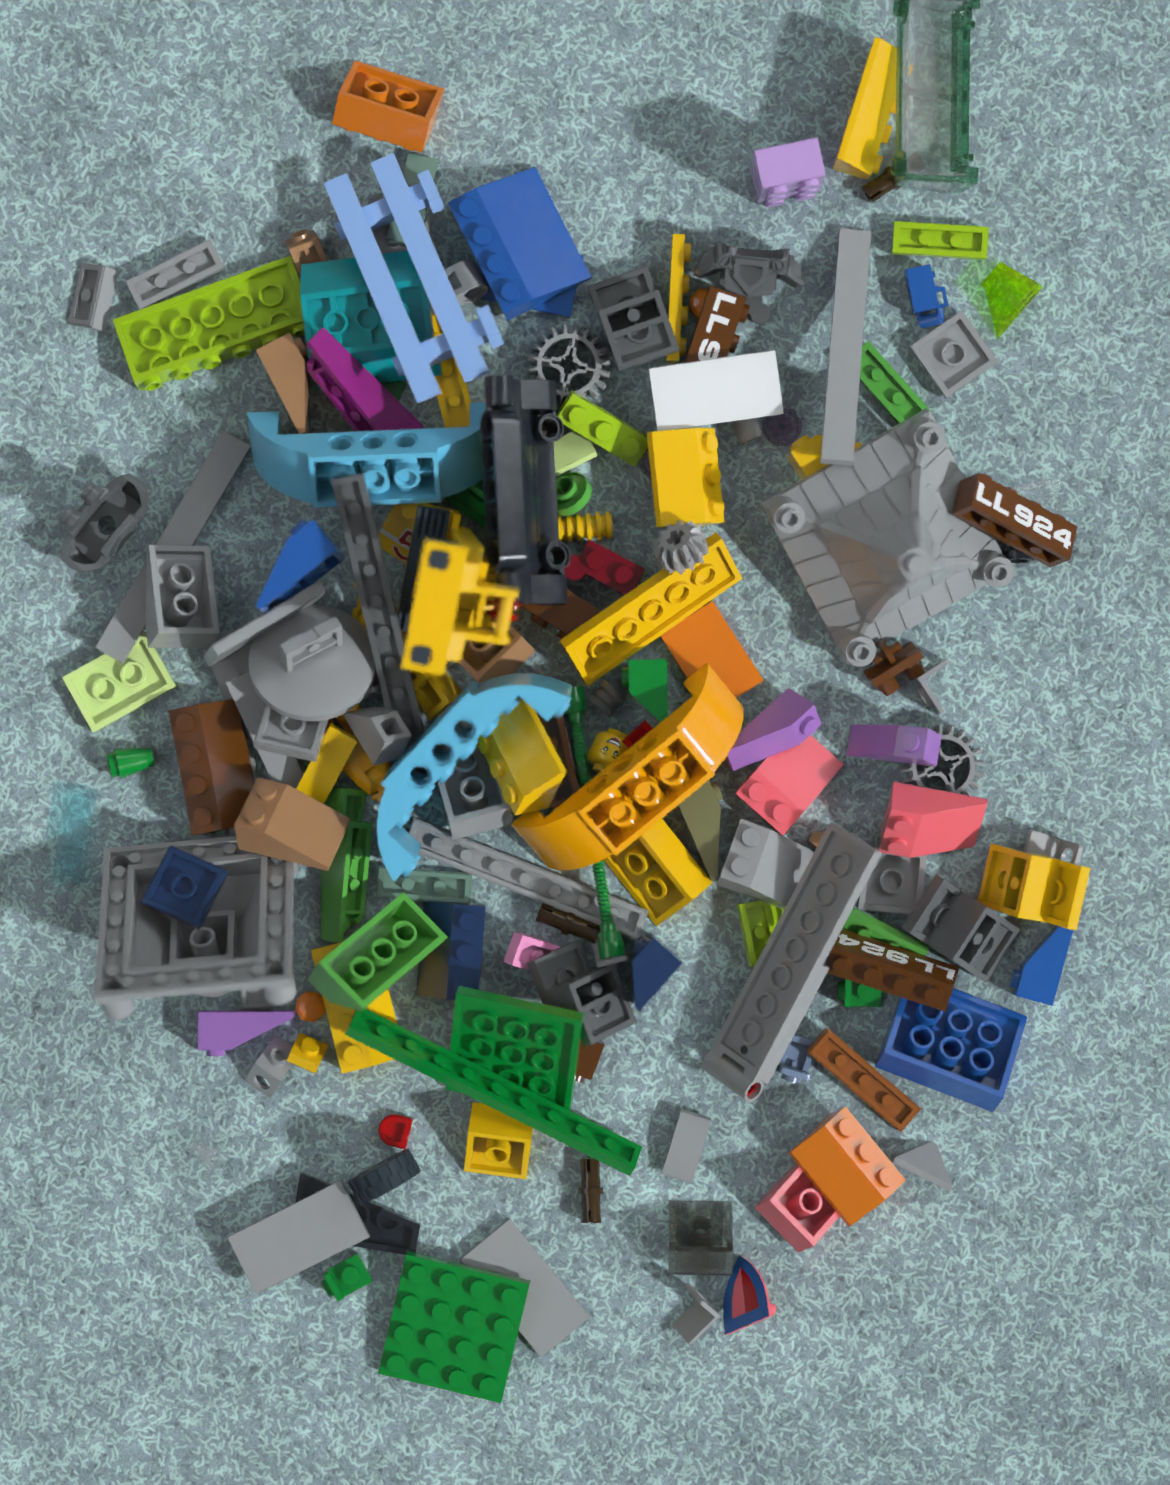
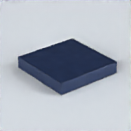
(184, 887)

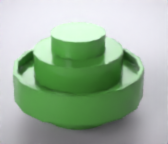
(572, 493)

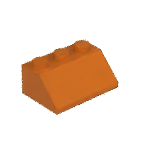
(387, 106)
(846, 1166)

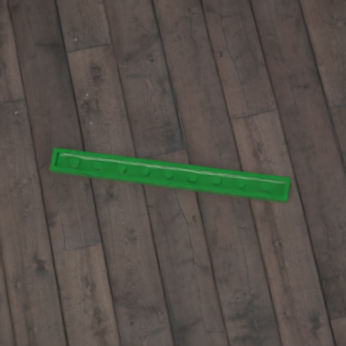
(494, 1090)

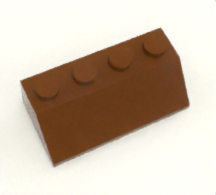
(212, 763)

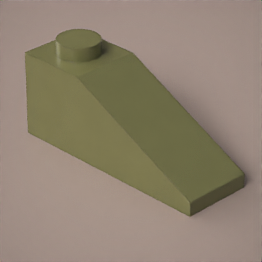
(702, 817)

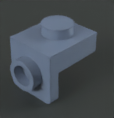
(796, 1060)

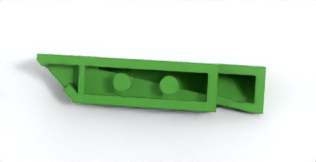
(347, 878)

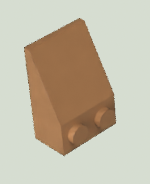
(287, 369)
(493, 660)
(289, 825)

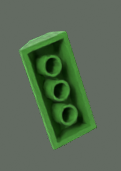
(377, 955)

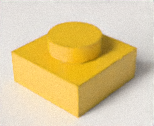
(307, 1053)

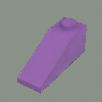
(774, 730)
(894, 743)
(230, 1028)

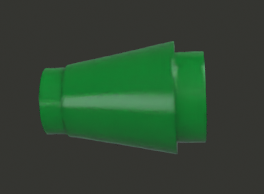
(129, 761)

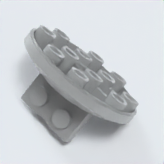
(313, 664)

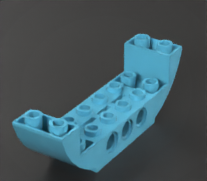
(397, 464)
(480, 707)

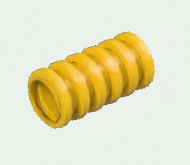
(585, 526)

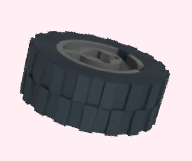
(384, 1176)

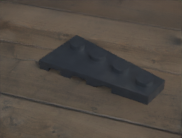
(386, 1228)

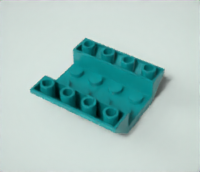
(339, 300)

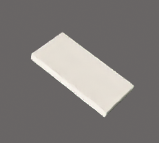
(716, 390)

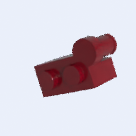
(604, 568)

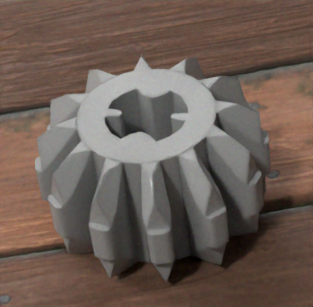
(680, 547)

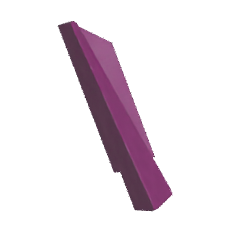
(354, 389)

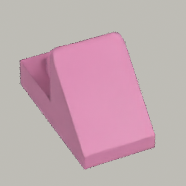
(525, 949)

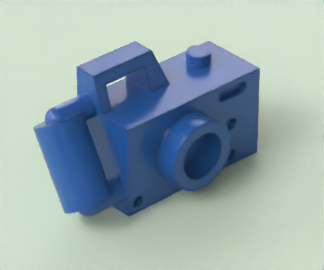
(924, 297)

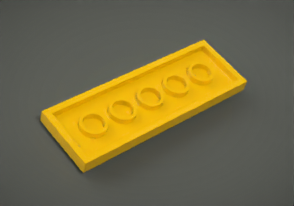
(648, 612)

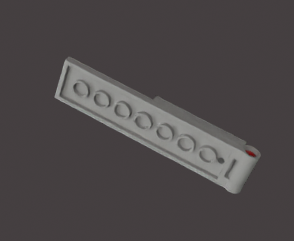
(791, 965)

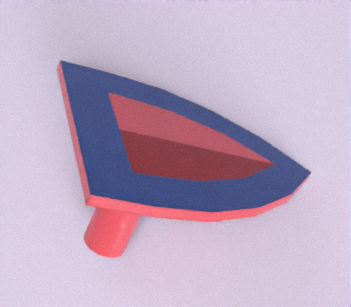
(745, 1297)

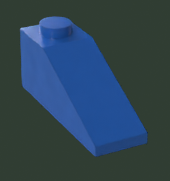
(1042, 968)

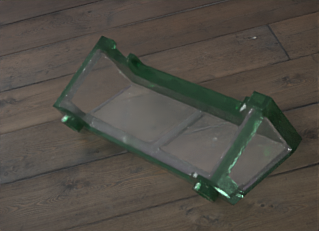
(933, 95)

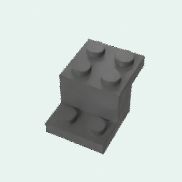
(633, 318)
(960, 928)
(570, 983)

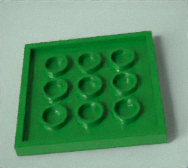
(519, 1041)
(454, 1326)

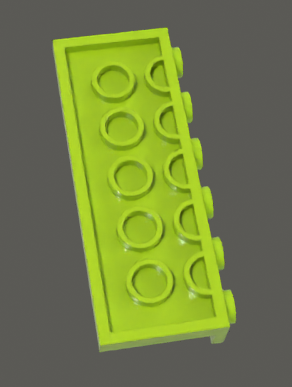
(211, 324)

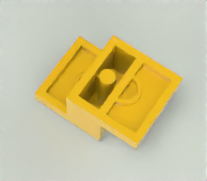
(1033, 886)

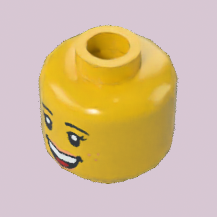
(606, 748)

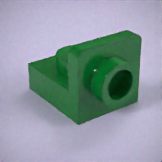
(857, 994)
(346, 1277)

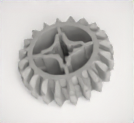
(582, 370)
(966, 755)

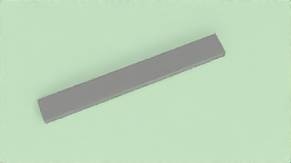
(845, 347)
(181, 530)
(524, 878)

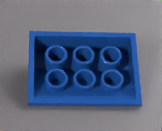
(519, 241)
(300, 564)
(955, 1051)

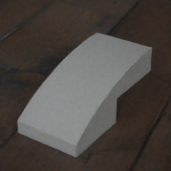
(686, 1145)

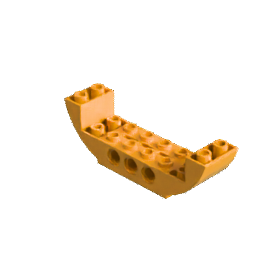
(641, 782)

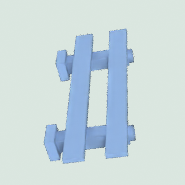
(403, 207)

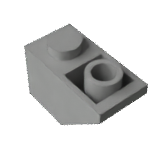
(379, 733)

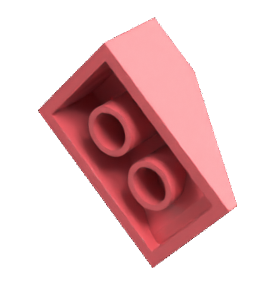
(789, 783)
(929, 821)
(797, 1210)

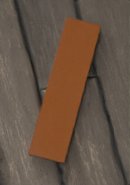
(863, 1079)

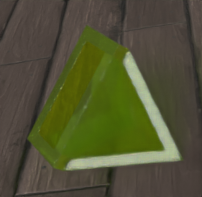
(1008, 295)

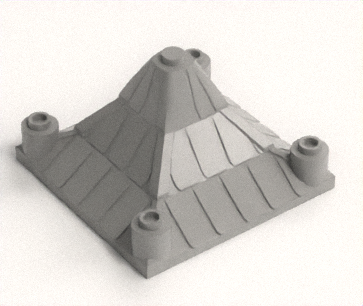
(883, 538)
(238, 947)

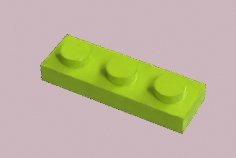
(940, 240)
(603, 428)

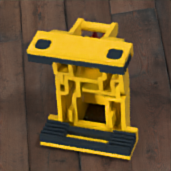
(449, 593)

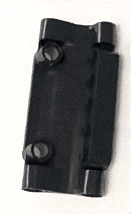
(522, 488)

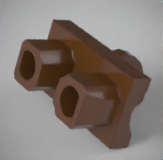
(892, 661)

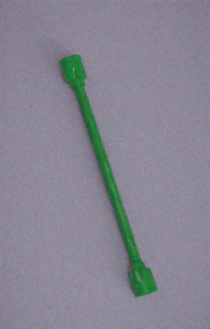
(609, 940)

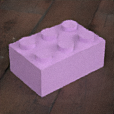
(787, 172)

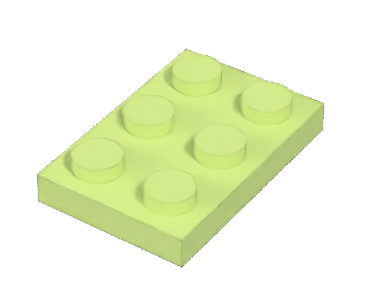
(112, 690)

